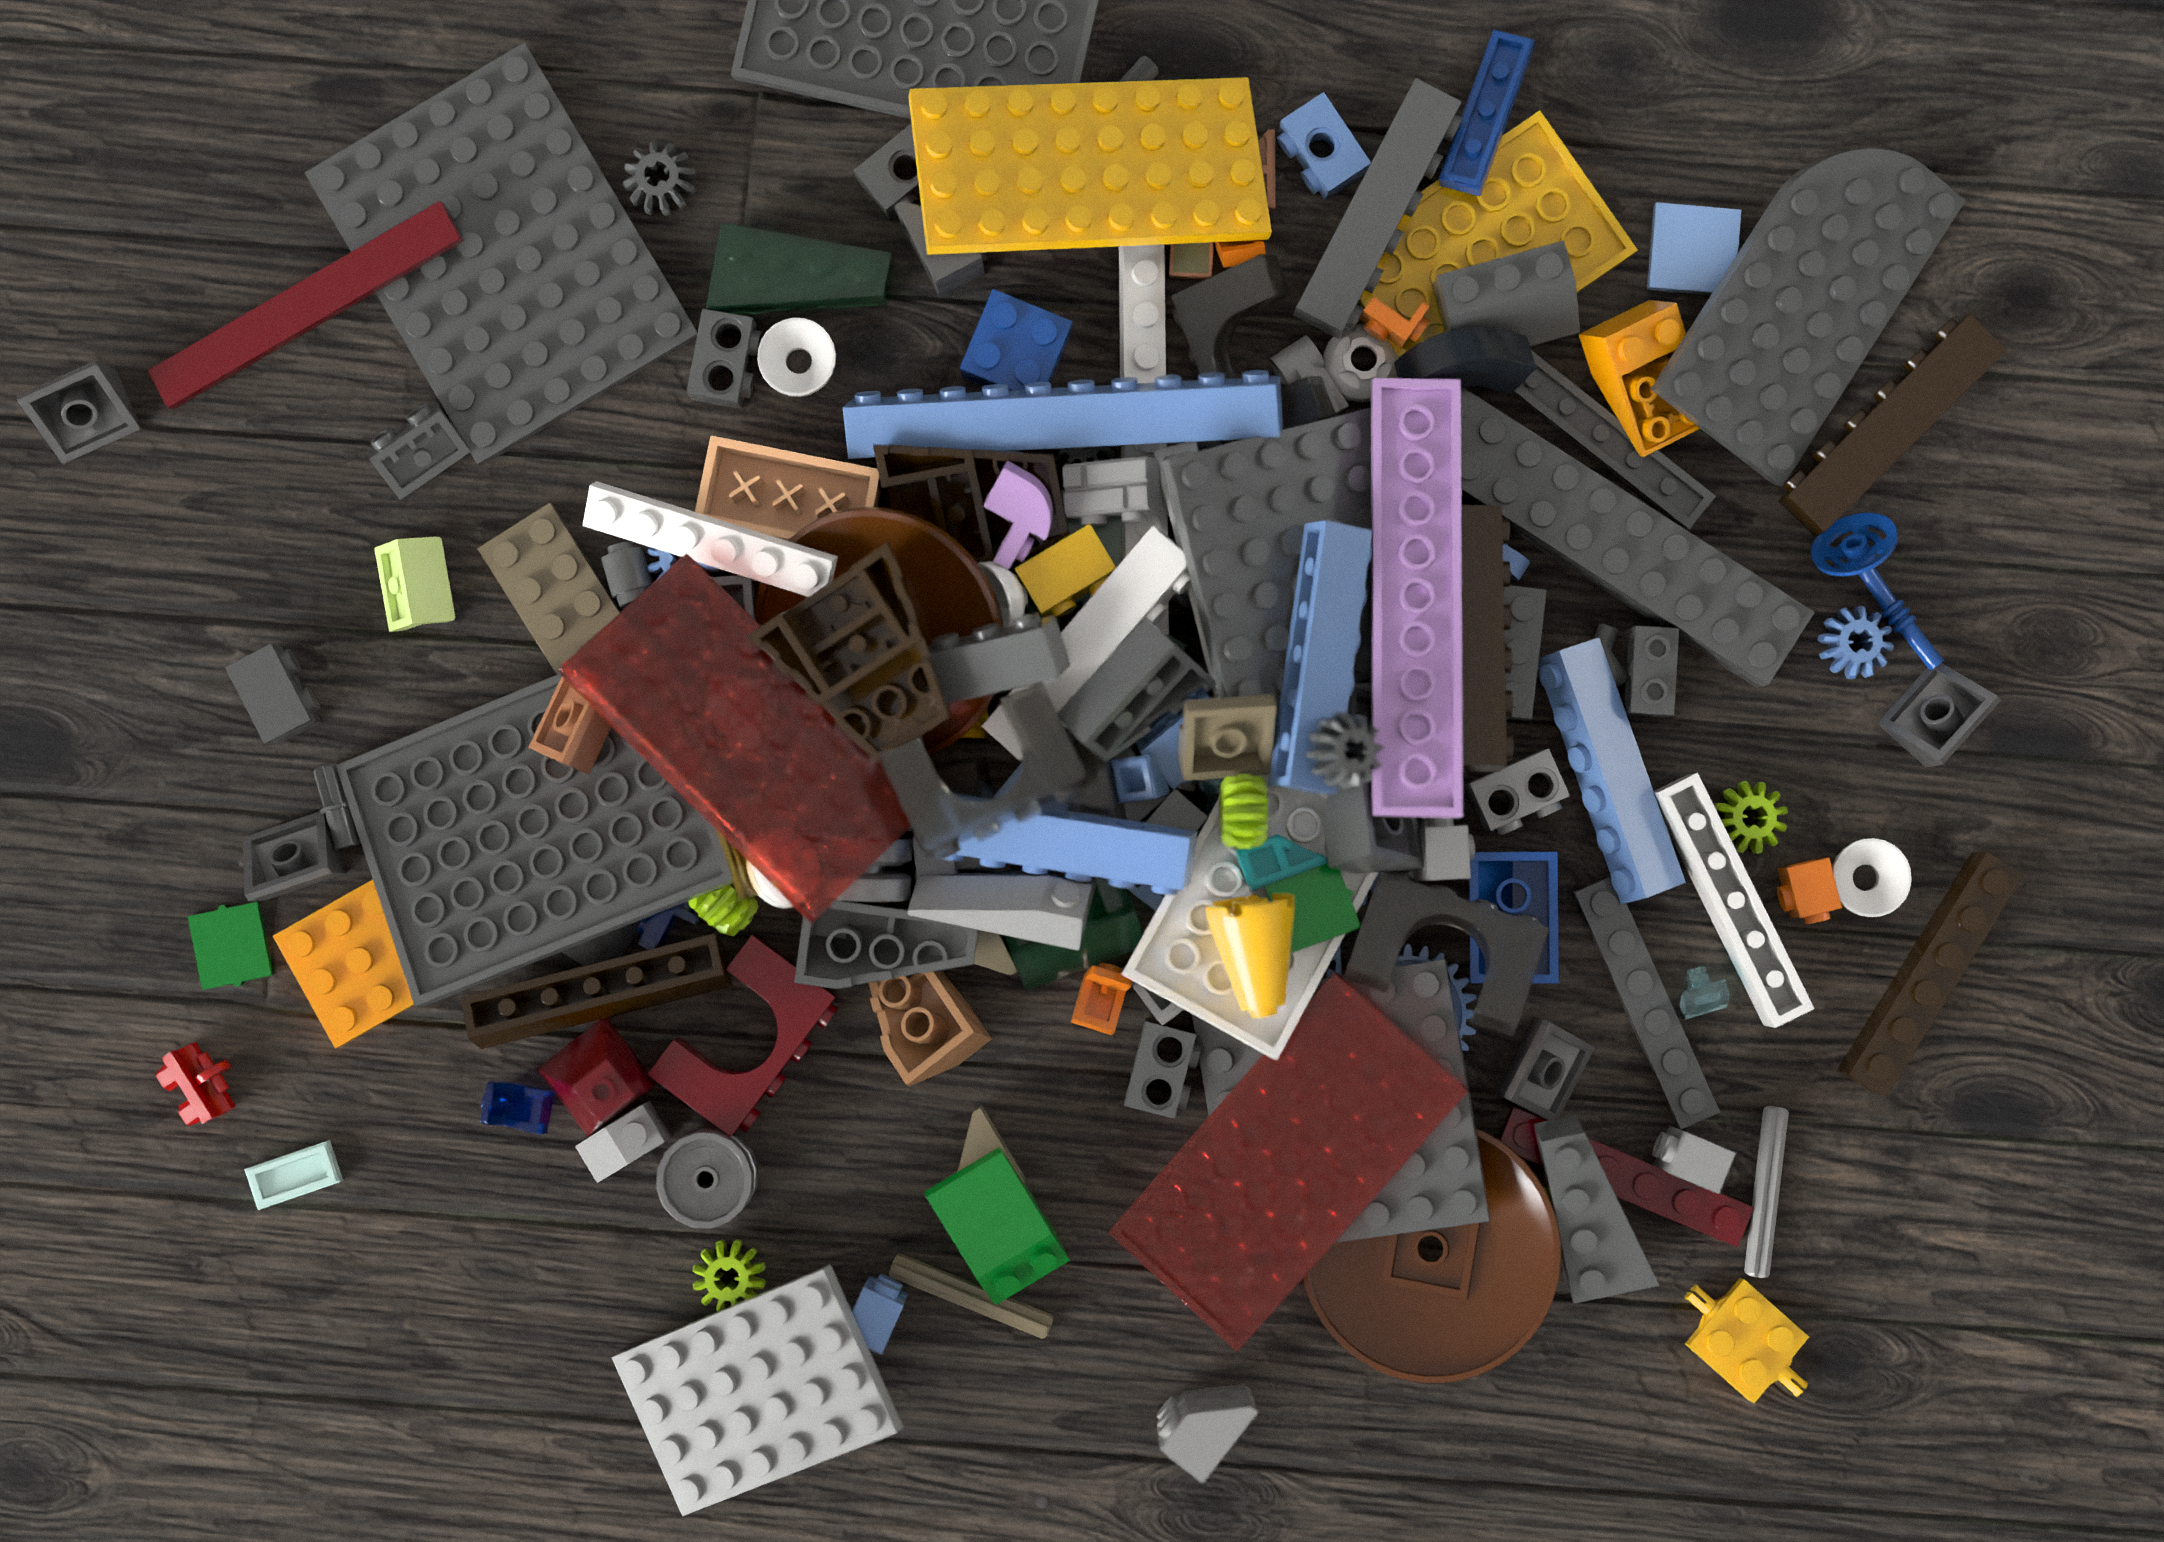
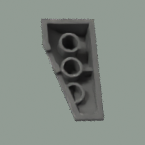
(1357, 839)
(877, 943)

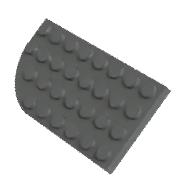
(1806, 303)

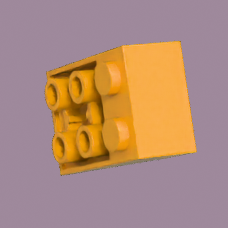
(1627, 360)

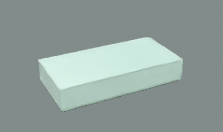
(293, 1175)

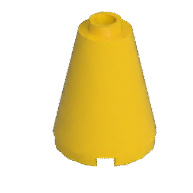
(1255, 947)

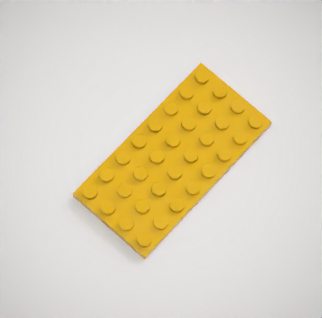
(1088, 165)

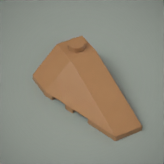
(925, 1024)

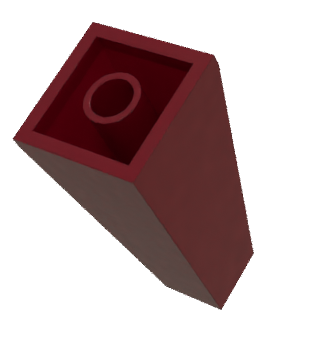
(596, 1076)

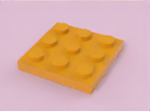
(347, 965)

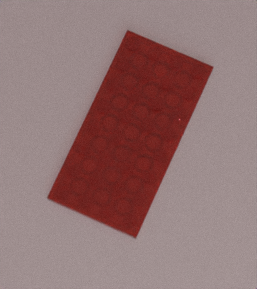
(739, 737)
(1288, 1162)

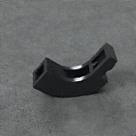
(1475, 355)

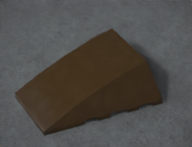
(952, 487)
(861, 655)

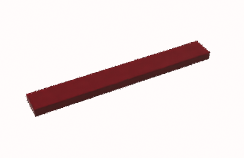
(306, 305)

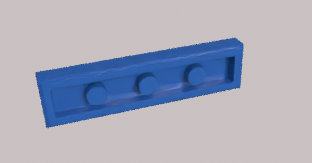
(1486, 112)

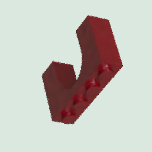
(731, 1096)

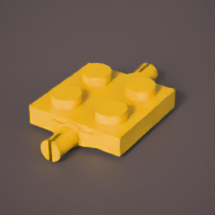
(1746, 1340)

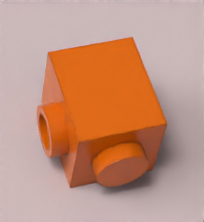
(1808, 890)

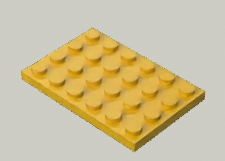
(1528, 201)

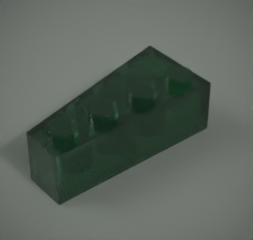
(782, 271)

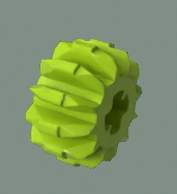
(1243, 811)
(1767, 816)
(725, 910)
(726, 1261)

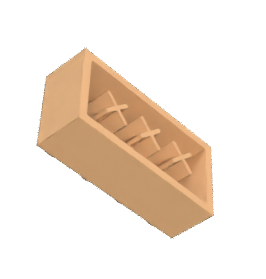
(779, 488)

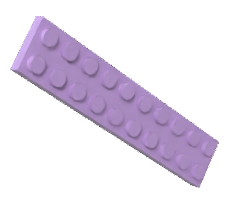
(1416, 597)

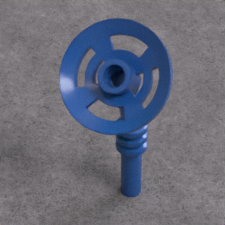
(1860, 561)

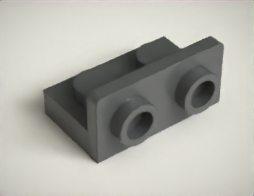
(417, 449)

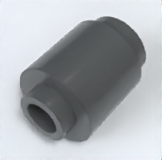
(626, 572)

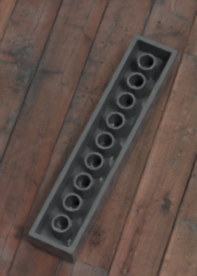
(1626, 546)

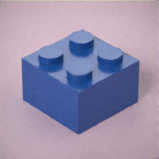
(1015, 344)

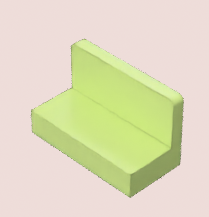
(414, 582)

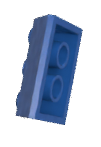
(1519, 885)

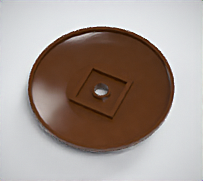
(939, 575)
(1453, 1312)

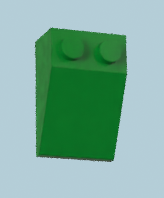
(997, 1226)

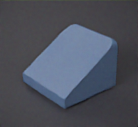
(1138, 779)

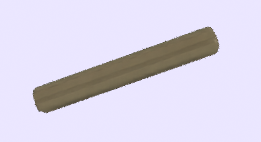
(970, 1295)

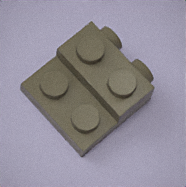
(1226, 737)

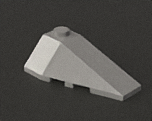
(1008, 903)

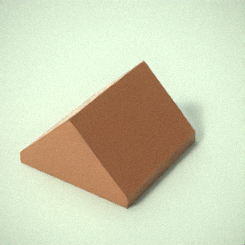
(570, 730)

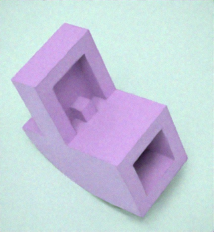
(1024, 502)

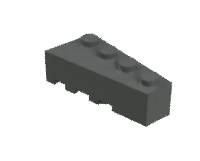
(1596, 1238)

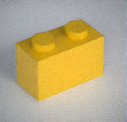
(1066, 572)

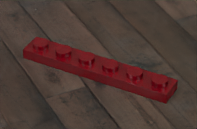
(1645, 1184)

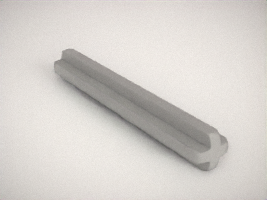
(1766, 1191)

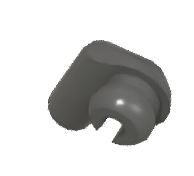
(1607, 637)

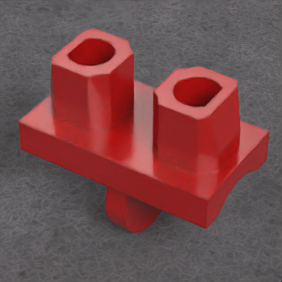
(200, 1082)

